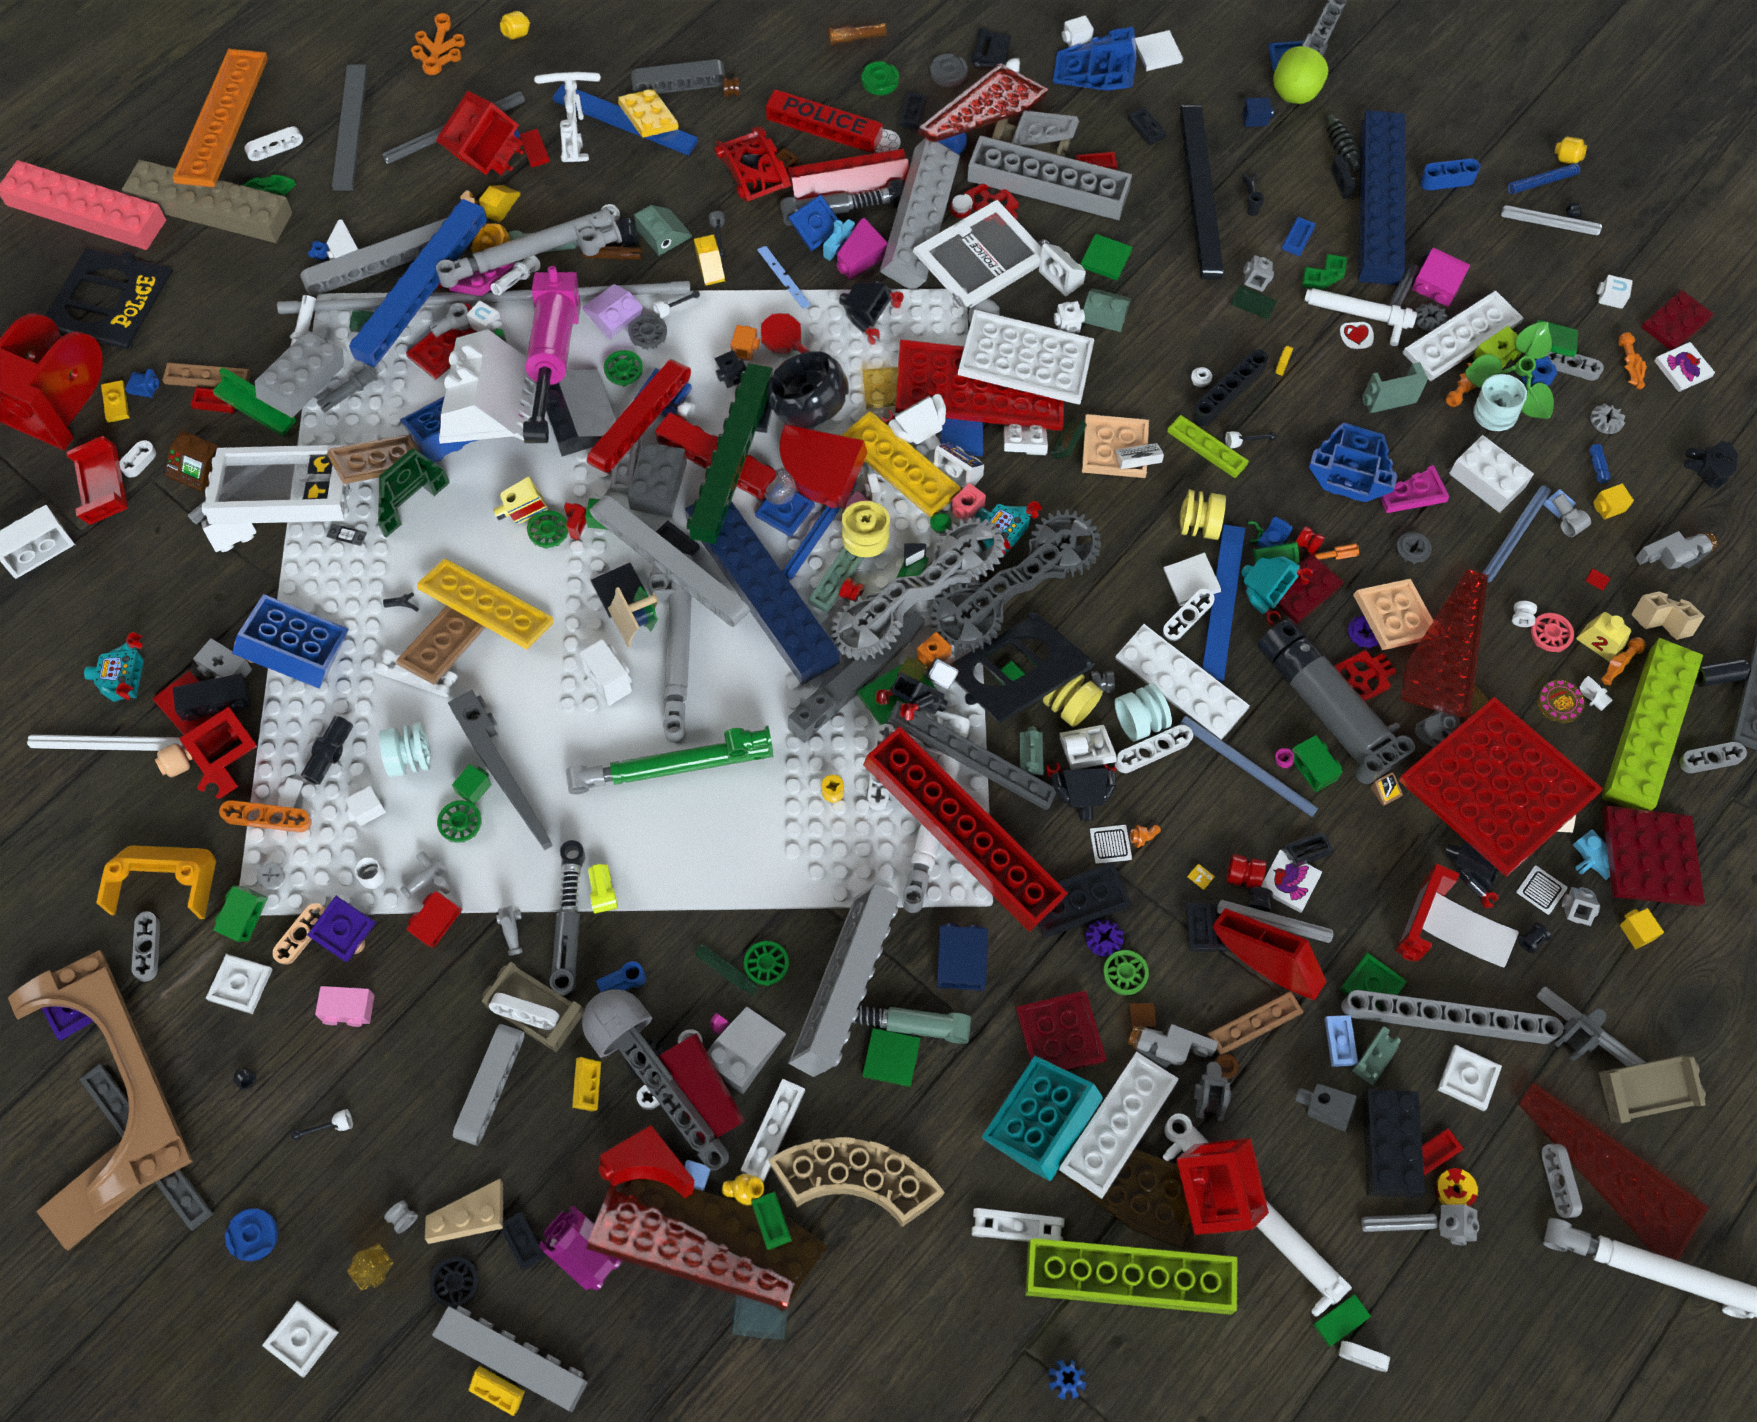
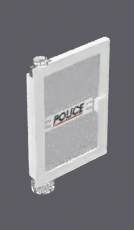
(980, 255)

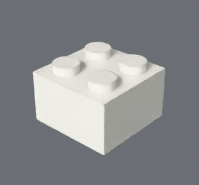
(606, 671)

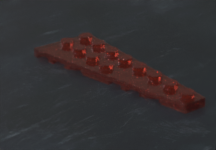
(1642, 1196)
(669, 1246)

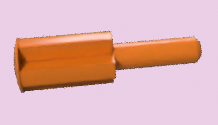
(1340, 552)

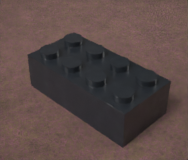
(1393, 1143)

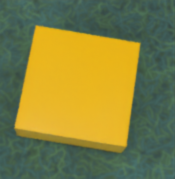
(1284, 359)

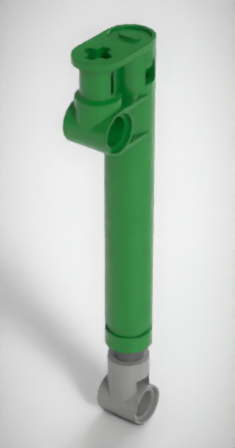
(738, 747)

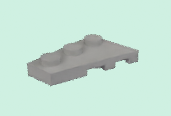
(1044, 128)

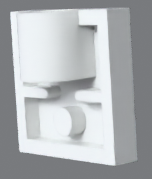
(1025, 439)
(1087, 747)

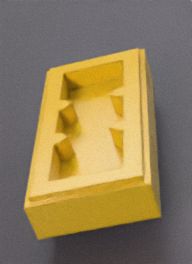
(115, 401)
(586, 1084)
(496, 1390)

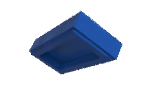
(1298, 236)

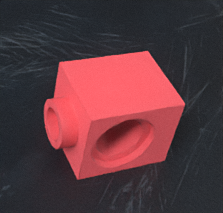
(968, 495)

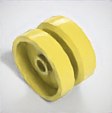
(865, 529)

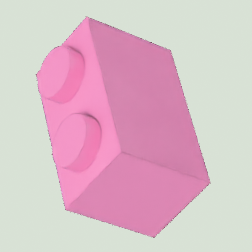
(344, 1005)

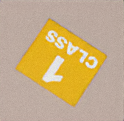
(1201, 876)

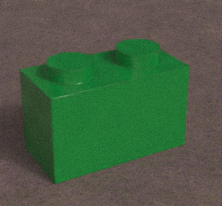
(1316, 763)
(240, 913)

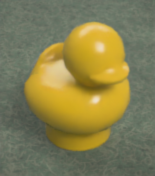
(743, 1188)

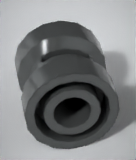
(1104, 681)

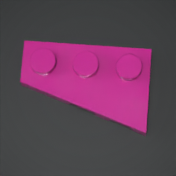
(478, 283)
(1416, 492)

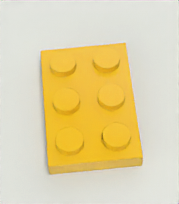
(648, 113)

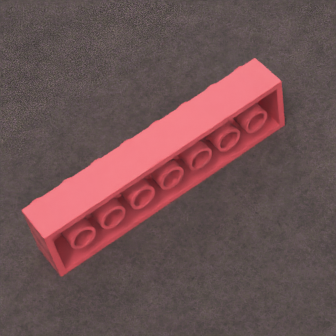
(82, 204)

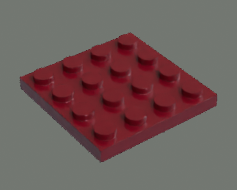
(1652, 856)

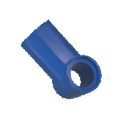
(620, 980)

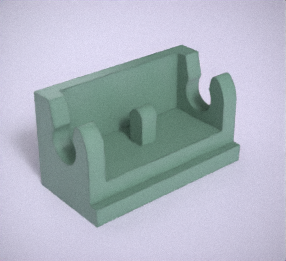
(1376, 1056)

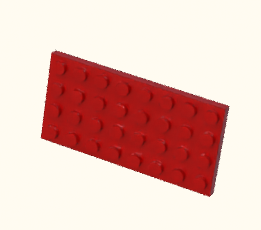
(966, 398)

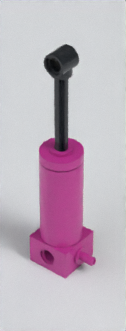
(555, 312)

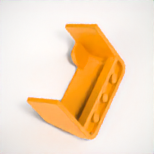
(190, 865)

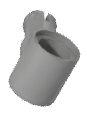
(453, 320)
(1573, 520)

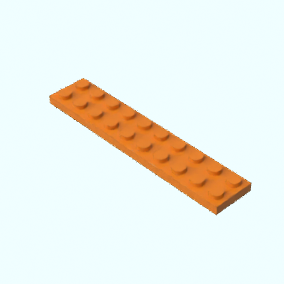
(220, 118)

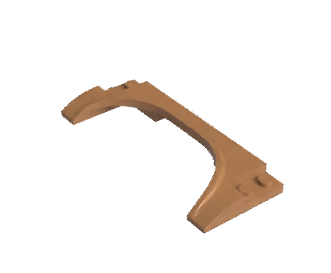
(152, 1139)

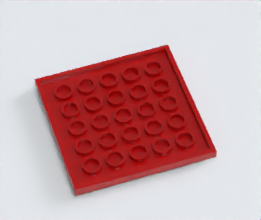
(1500, 786)

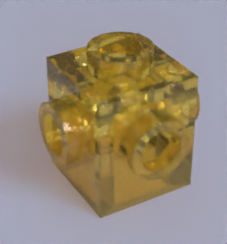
(370, 1267)

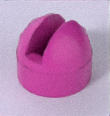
(1281, 756)
(718, 1024)

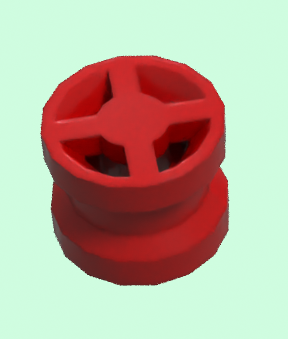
(851, 590)

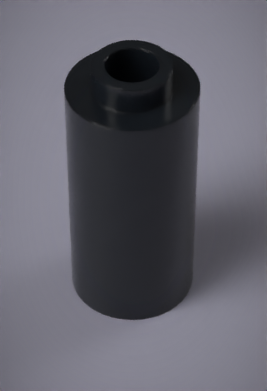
(1722, 672)

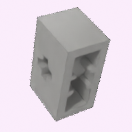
(219, 661)

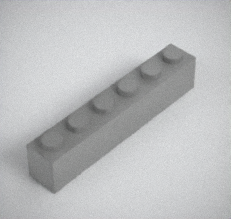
(510, 1358)

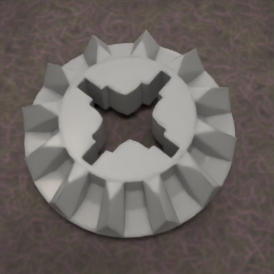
(1598, 419)

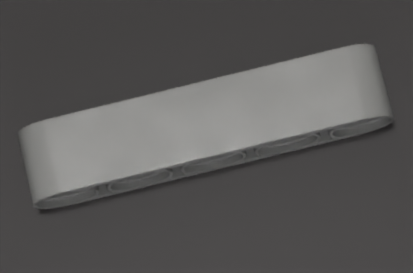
(488, 1084)

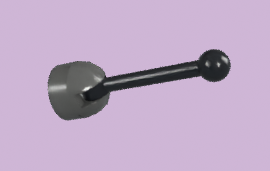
(717, 220)

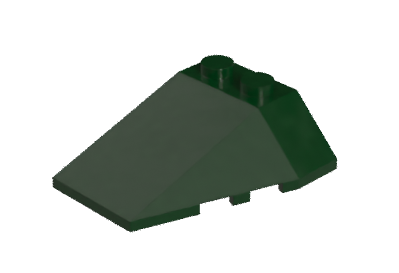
(403, 481)

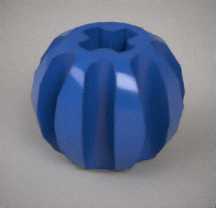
(1075, 1380)

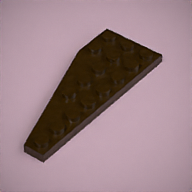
(1146, 1197)
(735, 1227)

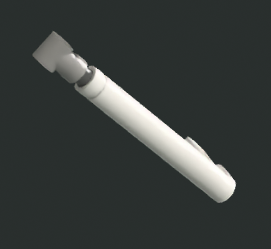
(926, 844)
(1737, 1297)

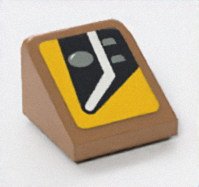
(1387, 789)

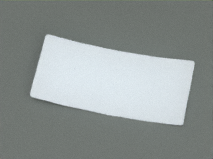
(1470, 931)

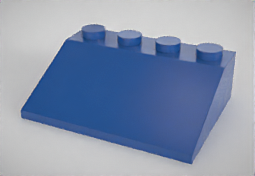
(425, 428)
(290, 641)

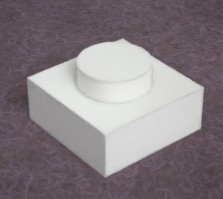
(872, 488)

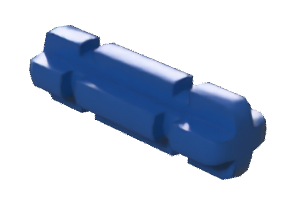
(1599, 463)

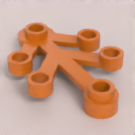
(433, 64)

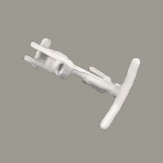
(570, 138)

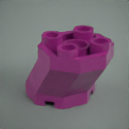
(567, 1246)

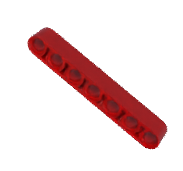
(638, 416)

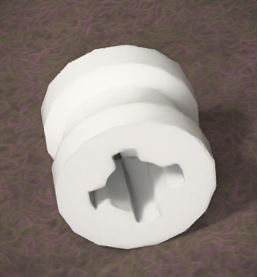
(1524, 614)

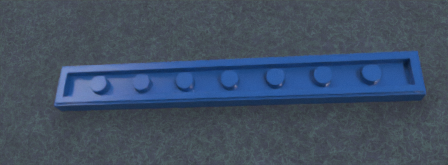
(616, 116)
(1224, 601)

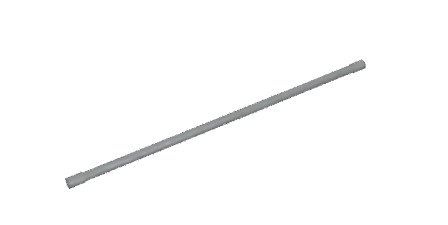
(290, 307)

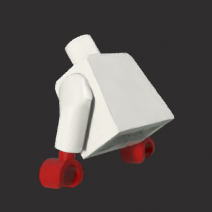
(920, 420)

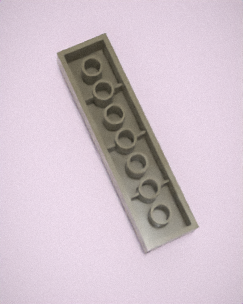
(222, 206)

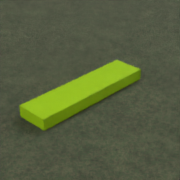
(1208, 446)

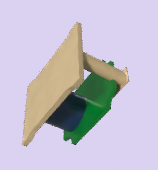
(633, 616)

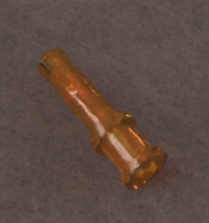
(848, 34)

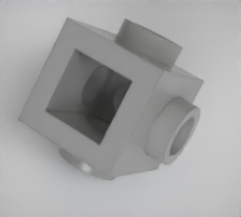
(1258, 273)
(1581, 905)
(1459, 1223)

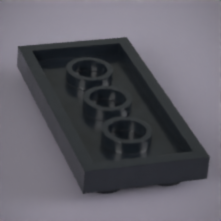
(1088, 899)

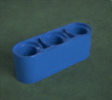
(1449, 174)

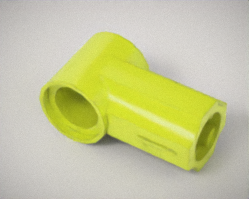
(602, 895)

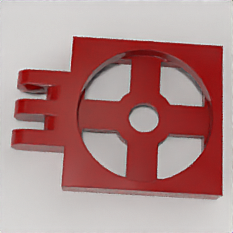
(1004, 194)
(1375, 669)

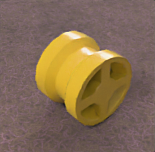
(832, 794)

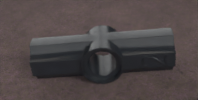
(327, 750)

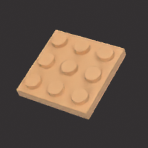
(1105, 436)
(1394, 613)

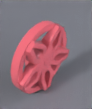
(1552, 632)

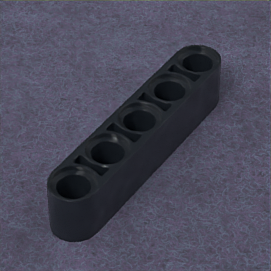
(1238, 380)

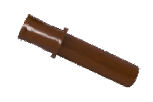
(617, 253)

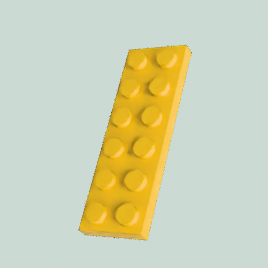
(903, 465)
(485, 603)

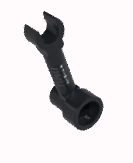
(1255, 198)

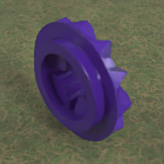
(1356, 627)
(1105, 948)

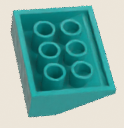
(1043, 1117)

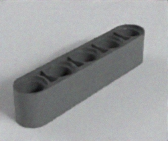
(679, 76)

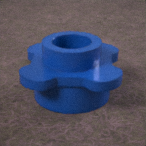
(319, 251)

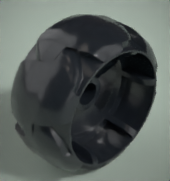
(800, 377)

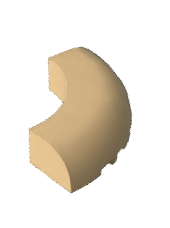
(858, 1170)

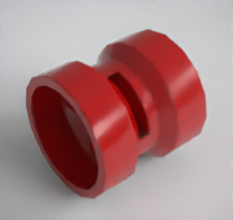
(1305, 538)

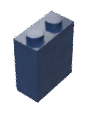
(962, 957)

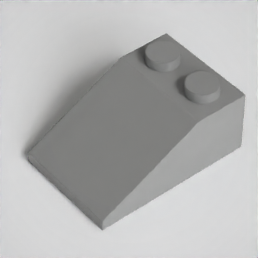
(744, 1048)

